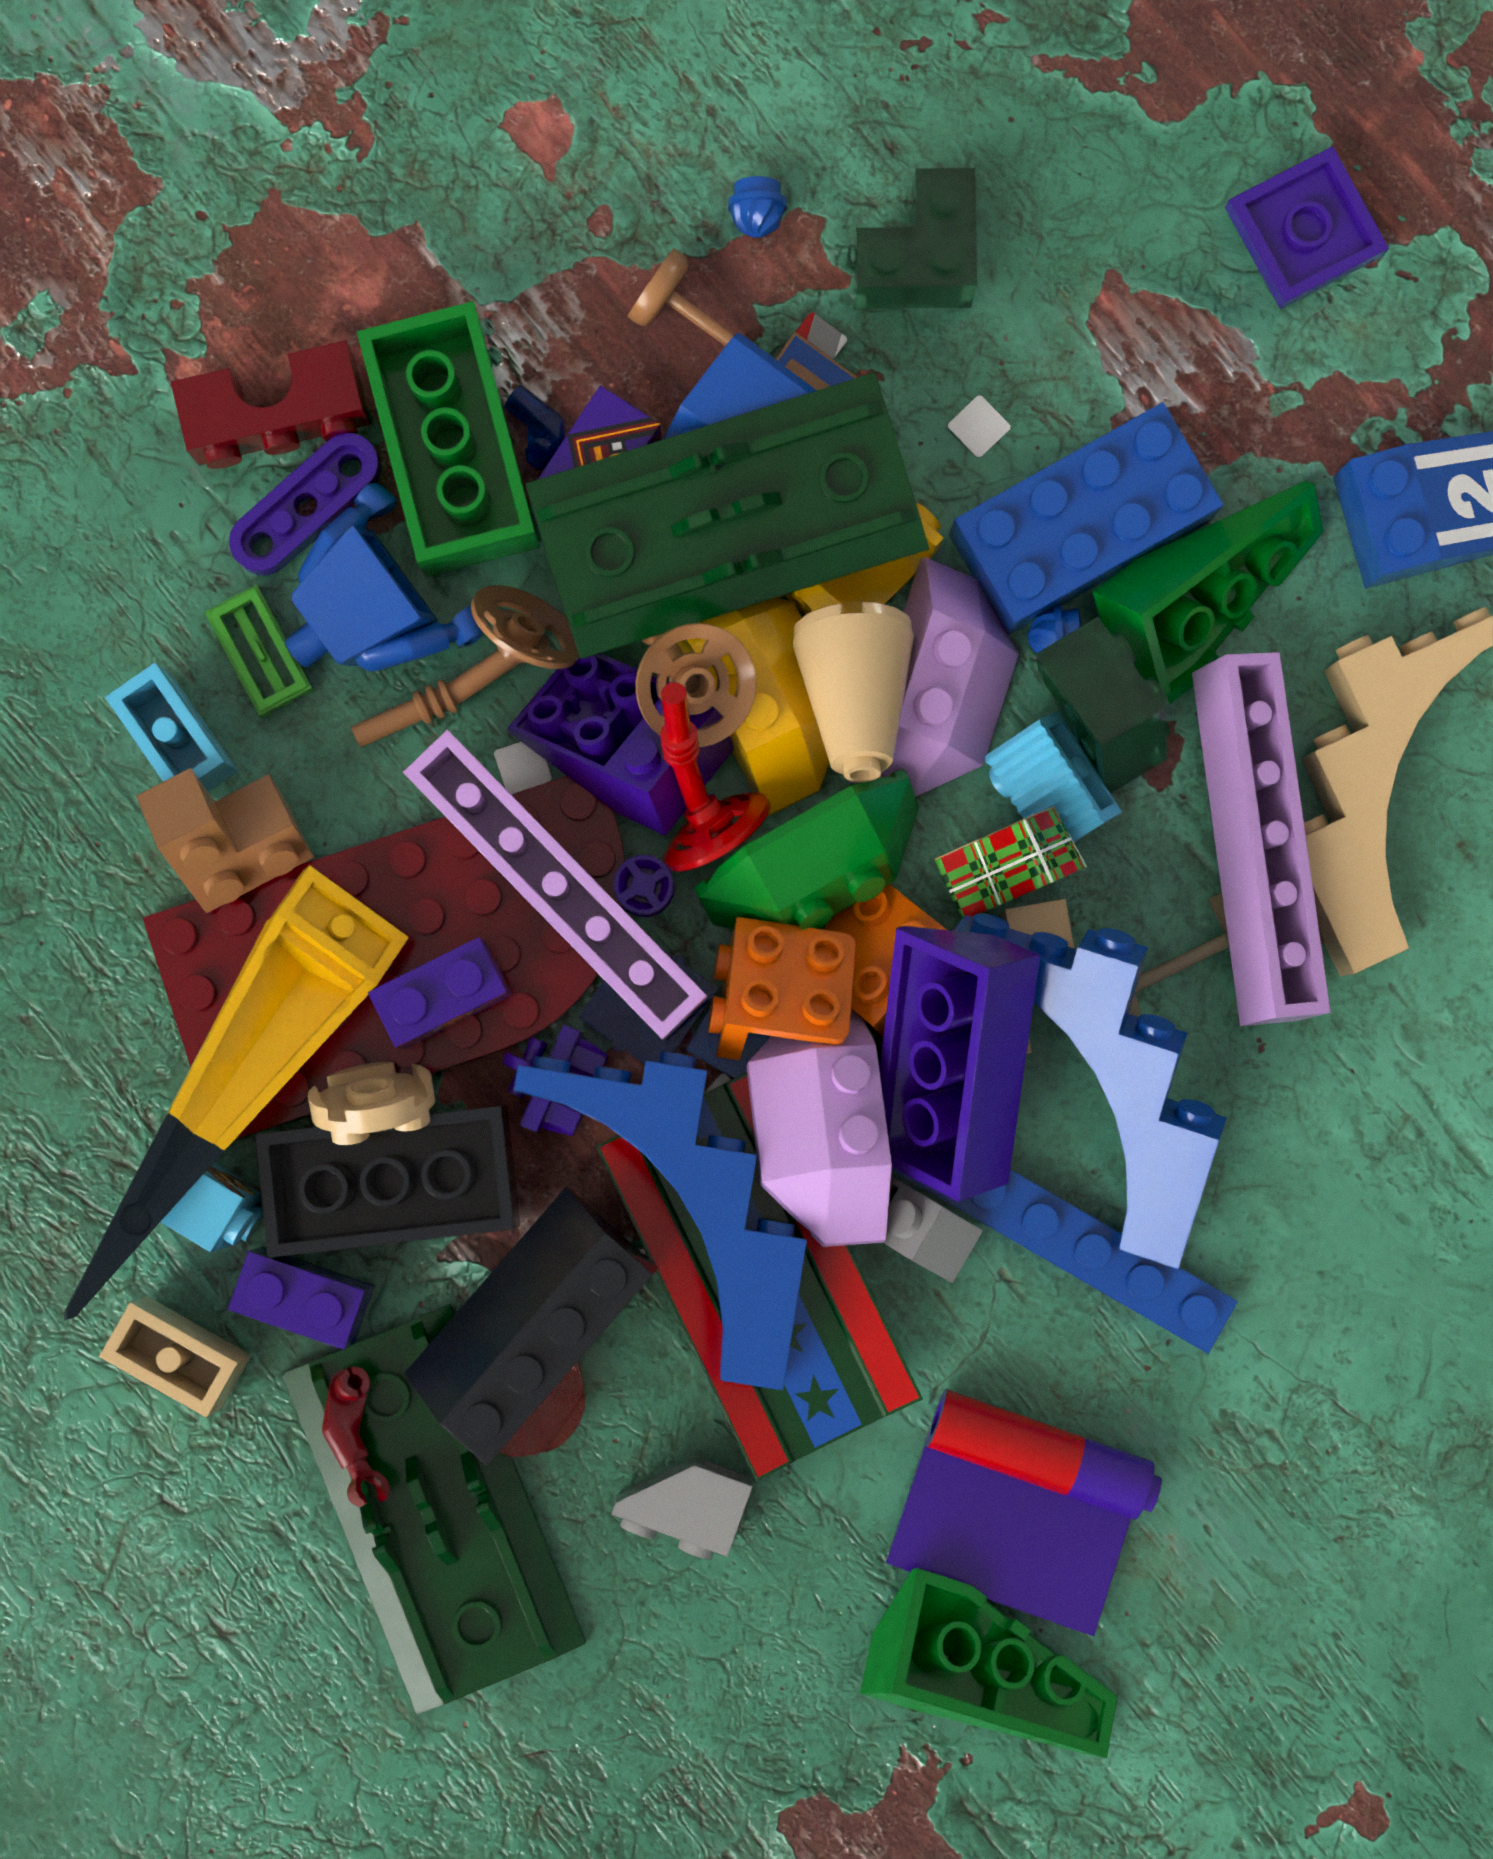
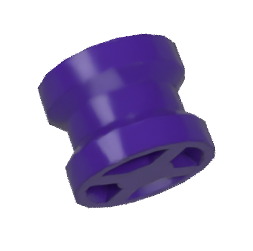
(639, 877)

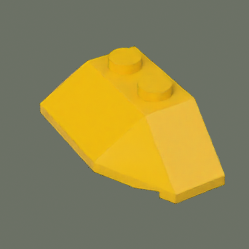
(780, 737)

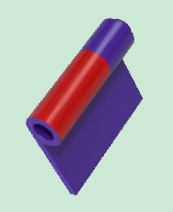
(1021, 1510)

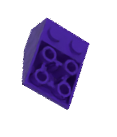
(596, 735)

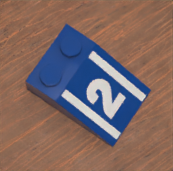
(1419, 506)

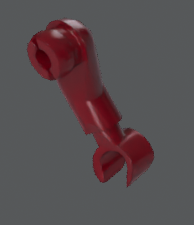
(341, 1431)

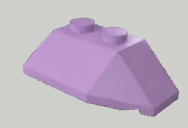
(953, 679)
(823, 1134)

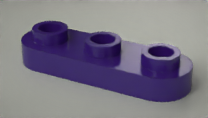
(277, 512)

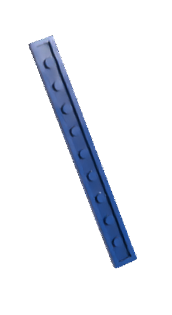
(1062, 1237)

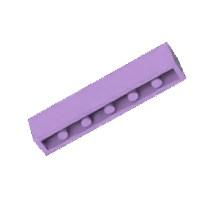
(1260, 839)
(555, 885)

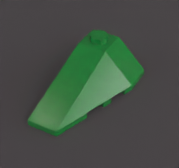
(1194, 591)

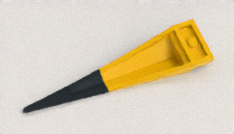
(292, 993)

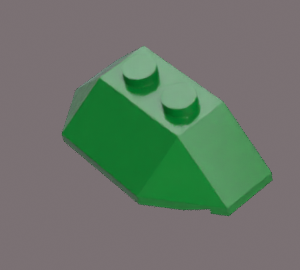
(817, 860)

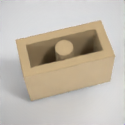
(175, 1356)

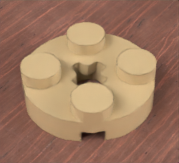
(372, 1100)

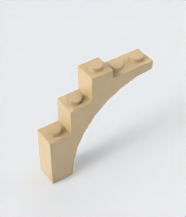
(1356, 775)

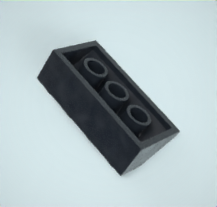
(528, 1324)

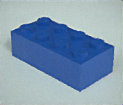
(1085, 518)

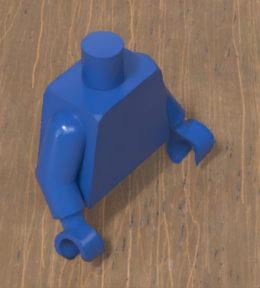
(363, 602)

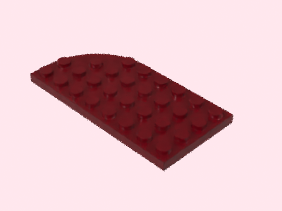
(438, 895)

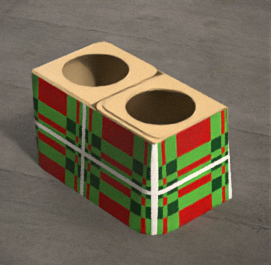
(1009, 863)

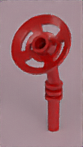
(705, 814)

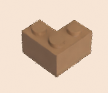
(227, 843)

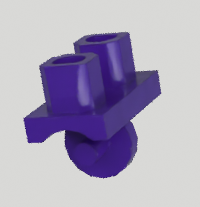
(583, 1059)

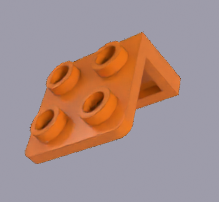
(874, 932)
(782, 985)

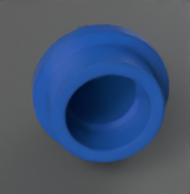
(757, 205)
(1053, 626)

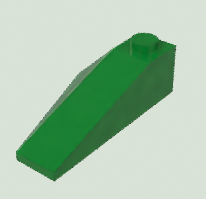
(969, 1663)

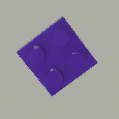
(1306, 227)

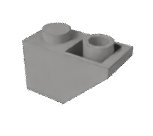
(928, 1232)
(689, 1502)

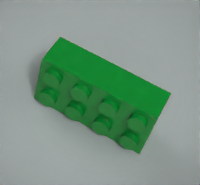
(448, 439)

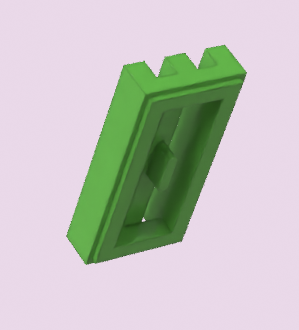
(283, 695)

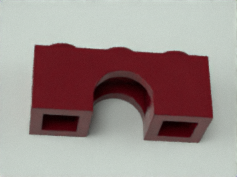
(321, 403)

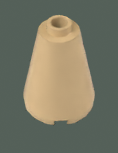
(856, 682)

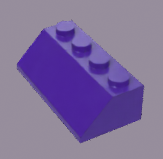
(955, 1056)

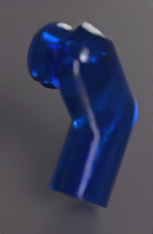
(544, 425)

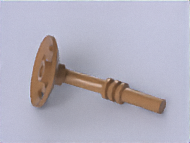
(518, 640)
(691, 671)

